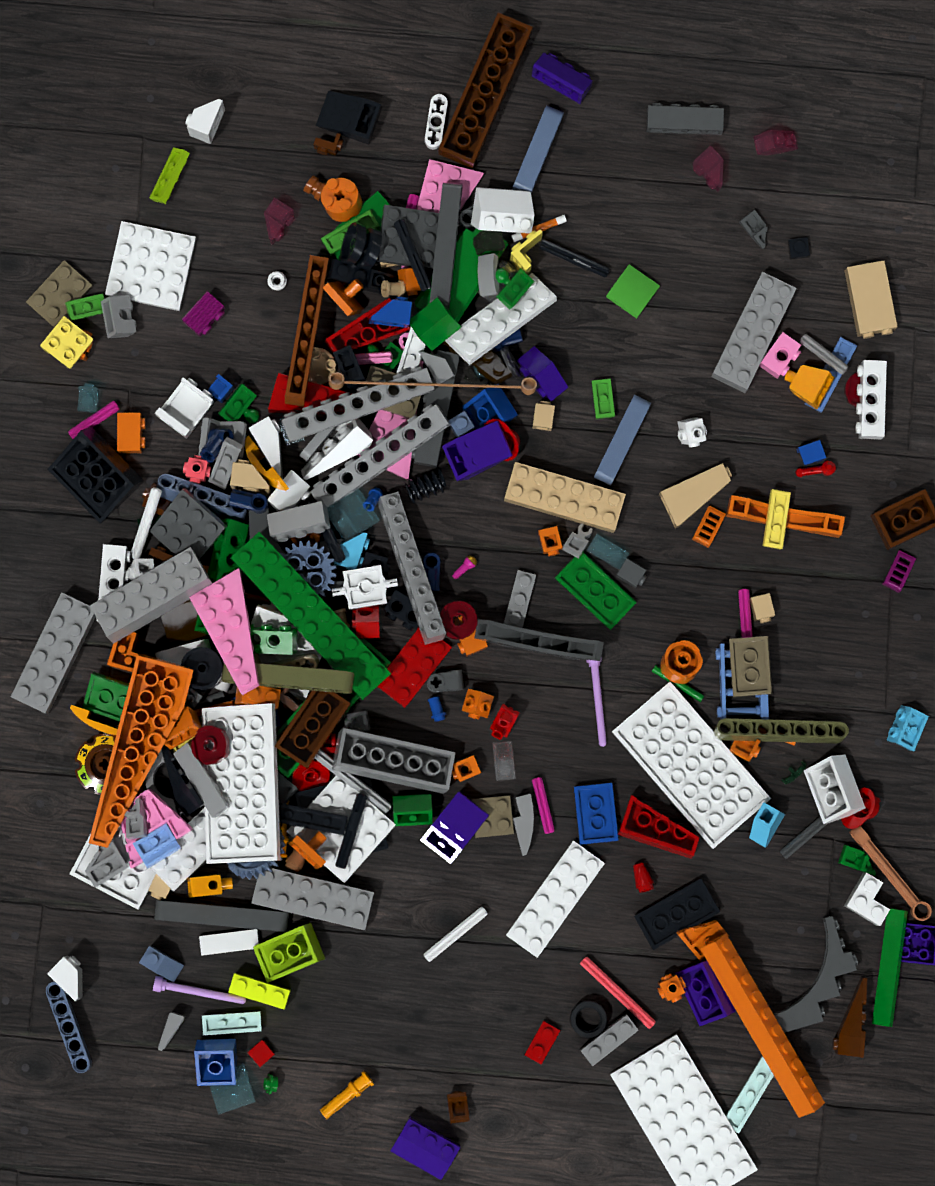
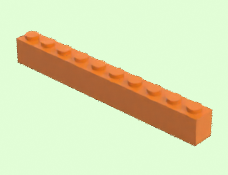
(762, 1025)

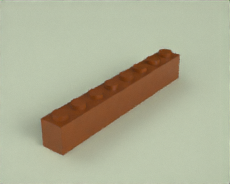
(306, 331)

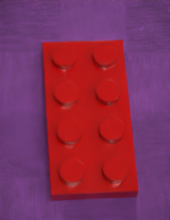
(413, 668)

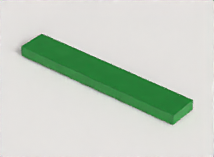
(889, 967)

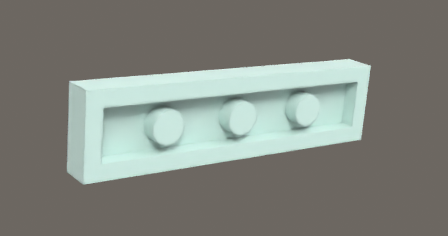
(749, 1095)

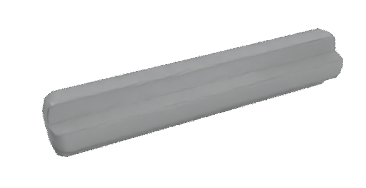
(823, 354)

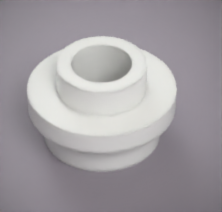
(273, 276)

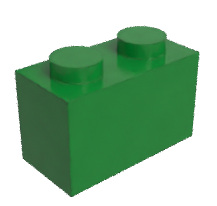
(412, 810)

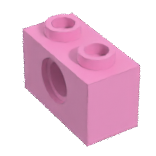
(785, 345)

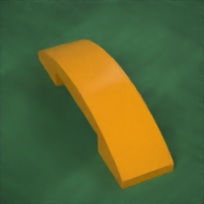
(270, 476)
(84, 715)

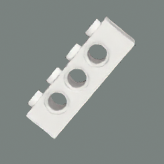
(877, 370)
(110, 554)

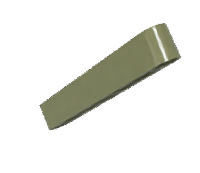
(300, 678)
(773, 735)

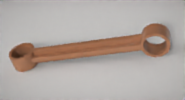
(864, 841)

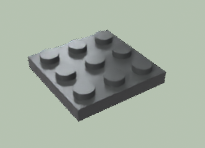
(422, 228)
(188, 525)

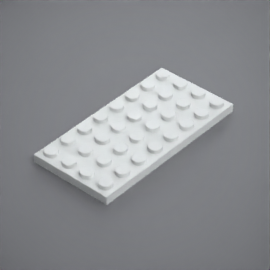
(691, 765)
(249, 784)
(682, 1117)

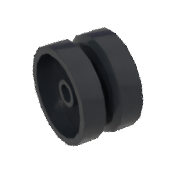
(361, 246)
(214, 667)

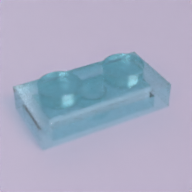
(607, 551)

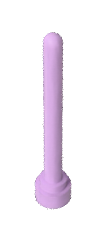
(598, 701)
(161, 984)

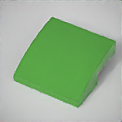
(632, 291)

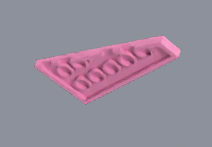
(382, 427)

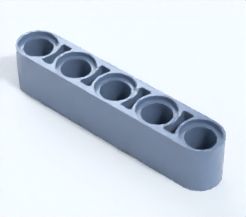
(538, 149)
(622, 440)
(210, 496)
(68, 1037)

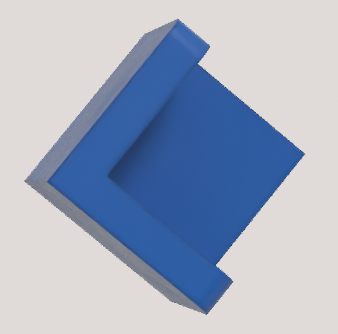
(221, 389)
(812, 452)

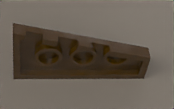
(489, 366)

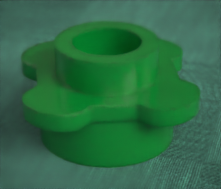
(270, 1084)

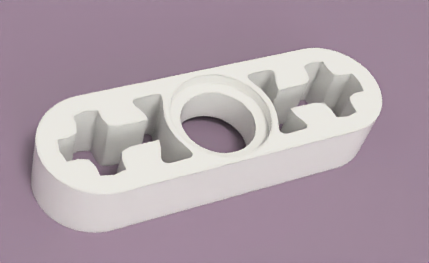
(443, 109)

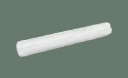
(145, 523)
(455, 934)

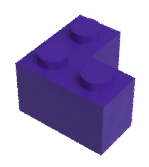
(539, 367)

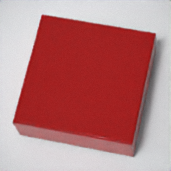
(261, 1053)

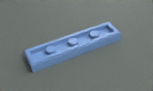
(843, 351)

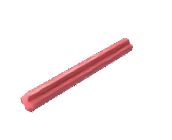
(617, 992)

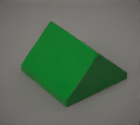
(434, 324)

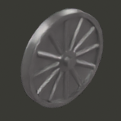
(510, 361)

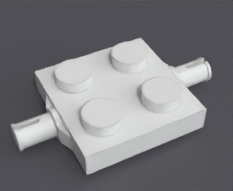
(364, 587)

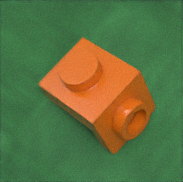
(745, 749)

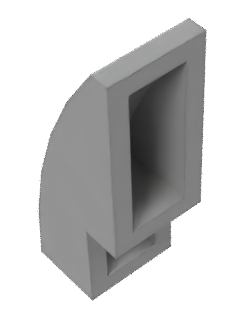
(524, 823)

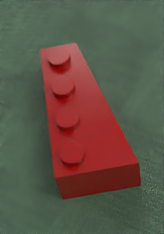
(361, 333)
(315, 394)
(652, 828)

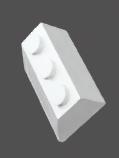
(503, 210)
(834, 788)

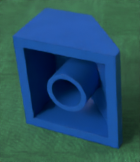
(394, 313)
(488, 405)
(216, 1062)

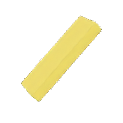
(776, 519)

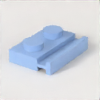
(156, 846)

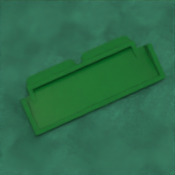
(465, 275)

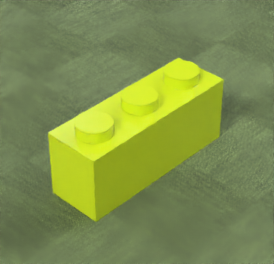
(259, 991)

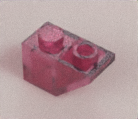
(775, 142)
(710, 166)
(277, 218)

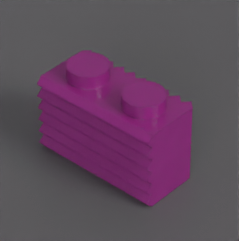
(204, 314)

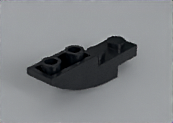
(370, 278)

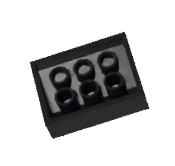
(95, 474)

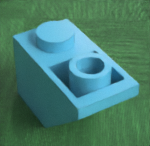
(353, 551)
(765, 824)

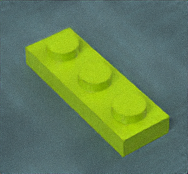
(169, 175)

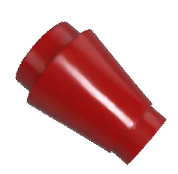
(642, 878)

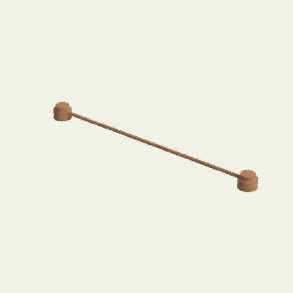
(336, 381)

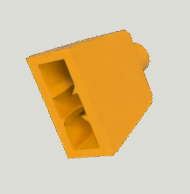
(809, 384)
(199, 885)

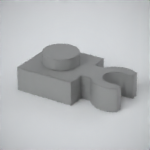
(577, 542)

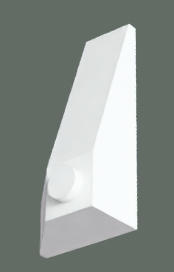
(348, 442)

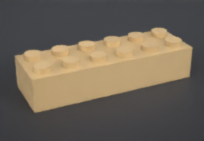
(564, 497)

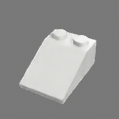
(268, 439)

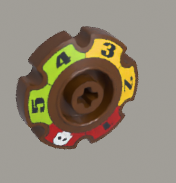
(90, 759)

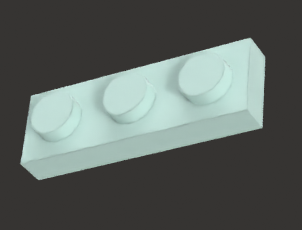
(231, 1023)

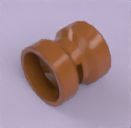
(314, 187)

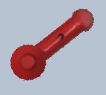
(826, 469)

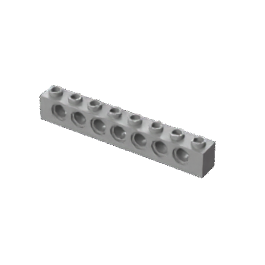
(327, 406)
(438, 423)
(411, 568)

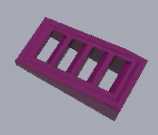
(892, 585)

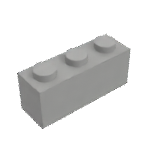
(298, 521)
(609, 1039)

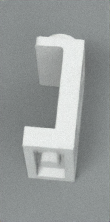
(185, 407)

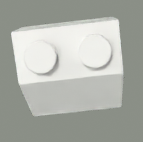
(205, 120)
(297, 492)
(68, 976)

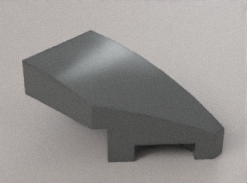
(755, 228)

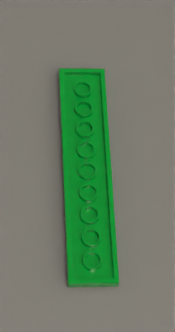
(309, 614)

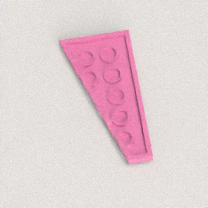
(440, 173)
(227, 622)

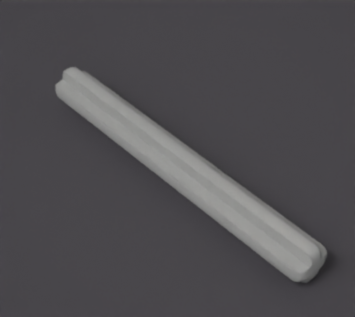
(355, 783)

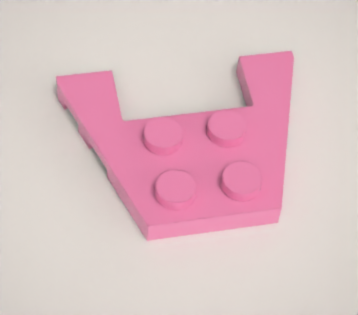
(157, 814)

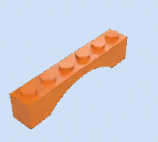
(800, 520)

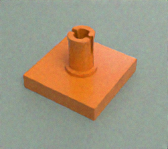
(345, 296)
(308, 850)

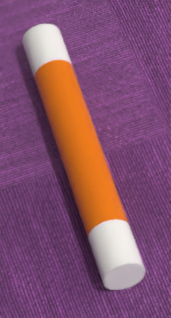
(543, 226)

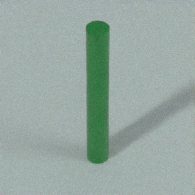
(684, 687)

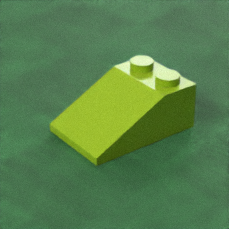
(289, 952)

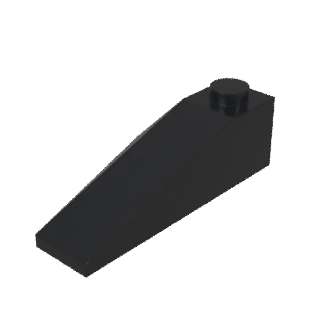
(183, 791)

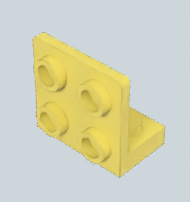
(518, 256)
(66, 342)

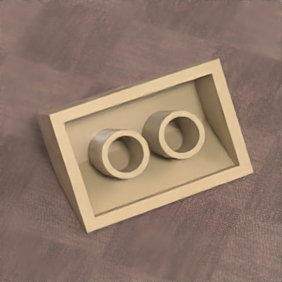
(247, 479)

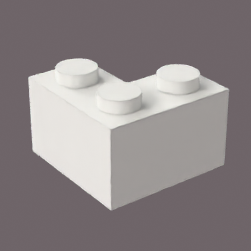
(862, 900)

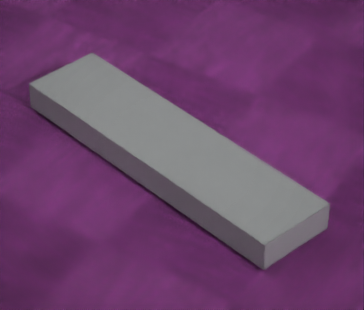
(201, 781)

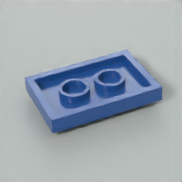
(596, 813)

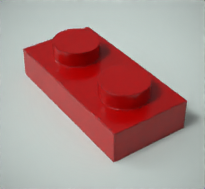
(542, 1042)

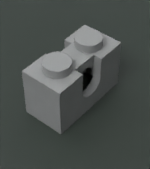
(115, 325)

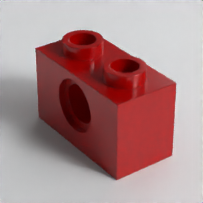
(366, 622)

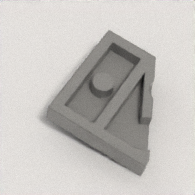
(105, 864)

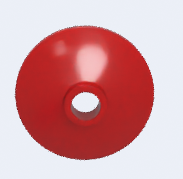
(318, 776)

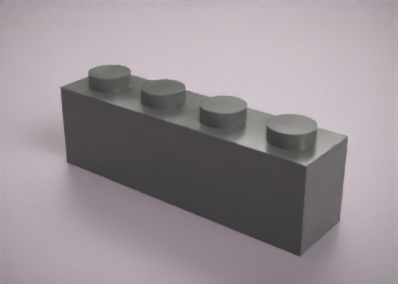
(685, 119)

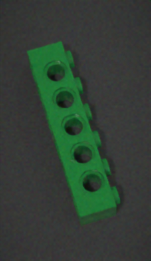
(223, 548)

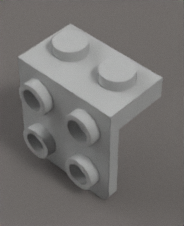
(237, 427)

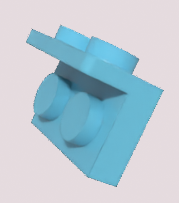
(907, 727)

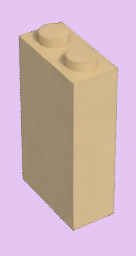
(871, 299)

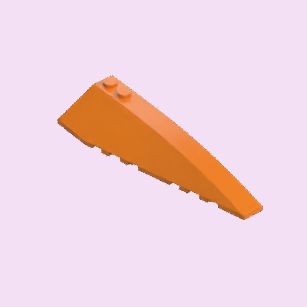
(148, 716)

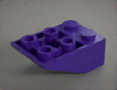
(477, 451)
(454, 827)
(919, 944)

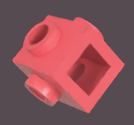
(202, 474)

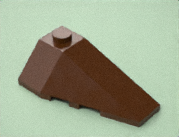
(850, 1035)

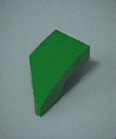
(856, 859)

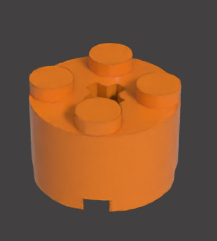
(341, 199)
(691, 658)

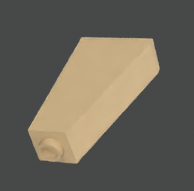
(690, 495)

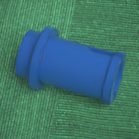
(373, 498)
(436, 709)

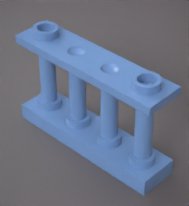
(759, 710)

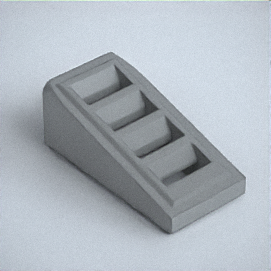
(172, 1025)

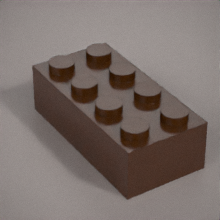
(312, 726)

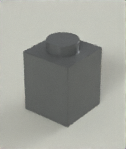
(631, 573)

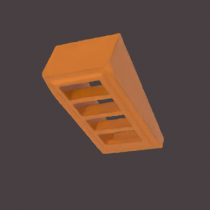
(703, 541)

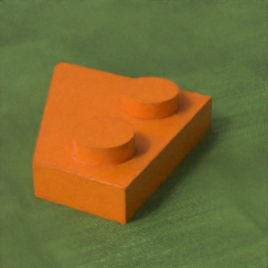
(699, 935)

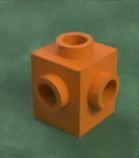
(477, 704)
(668, 980)

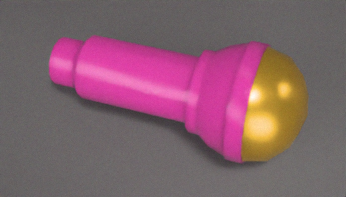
(469, 563)

